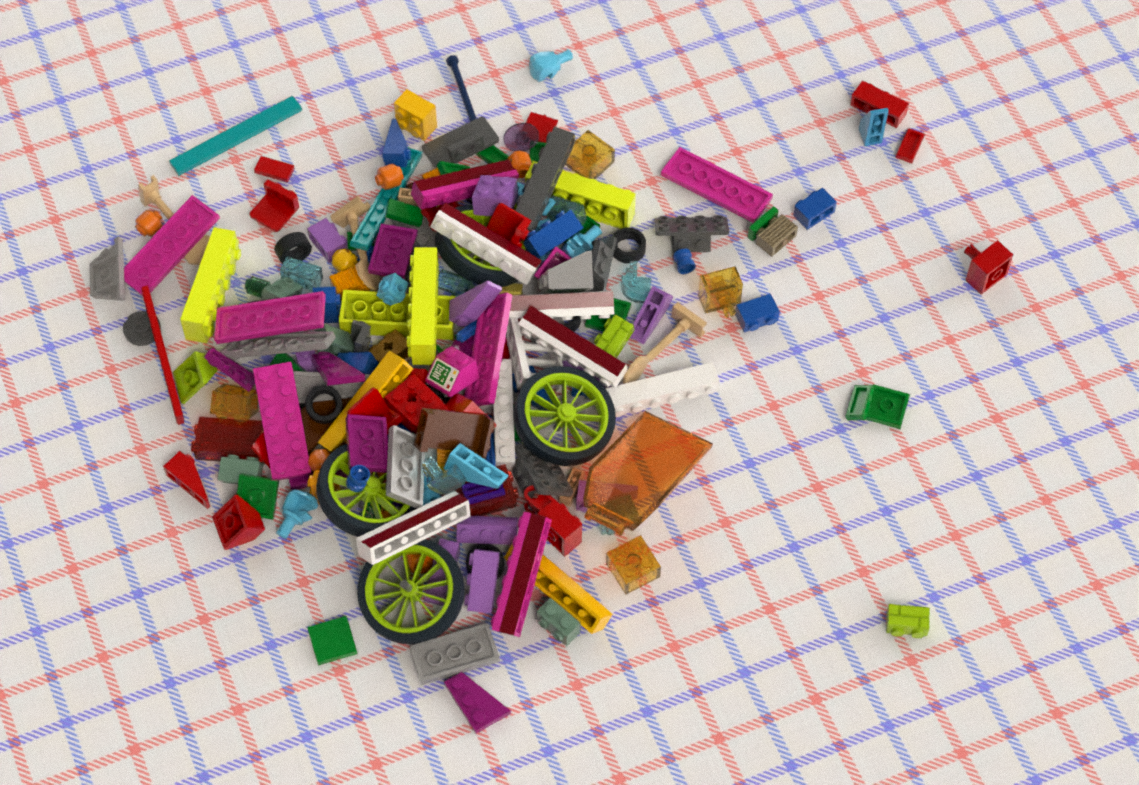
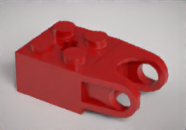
(409, 399)
(565, 529)

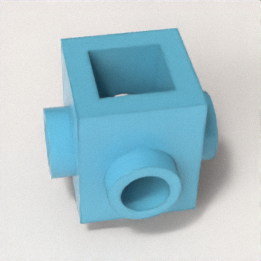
(392, 289)

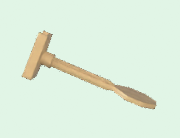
(150, 194)
(349, 216)
(686, 320)

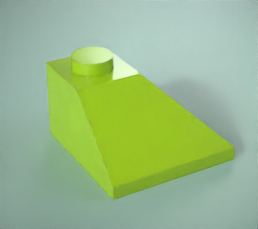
(192, 375)

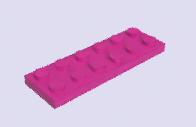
(717, 185)
(169, 245)
(270, 317)
(488, 349)
(282, 421)

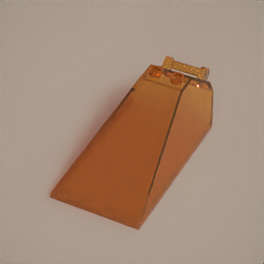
(640, 472)

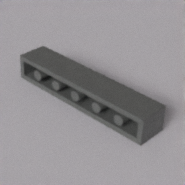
(545, 175)

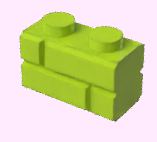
(615, 335)
(907, 620)

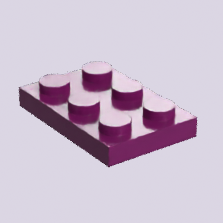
(392, 250)
(367, 442)

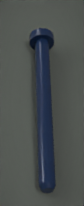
(453, 62)

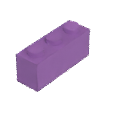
(487, 530)
(482, 581)

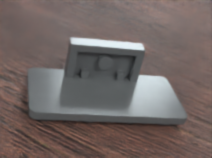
(461, 142)
(691, 232)
(601, 261)
(543, 475)

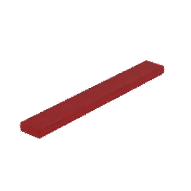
(162, 355)

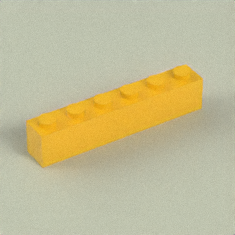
(385, 378)
(570, 595)

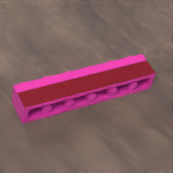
(457, 185)
(521, 574)

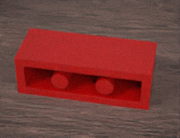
(870, 98)

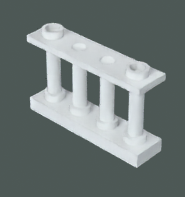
(519, 359)

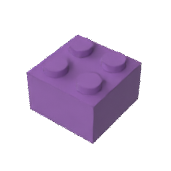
(491, 192)

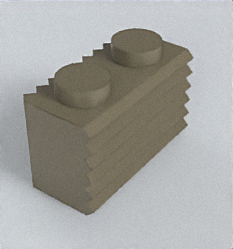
(776, 234)

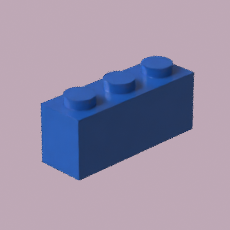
(552, 234)

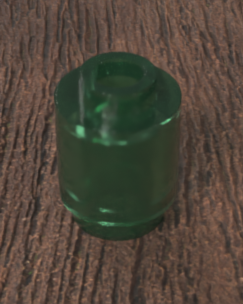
(255, 286)

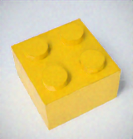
(415, 115)

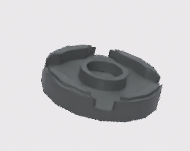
(138, 329)

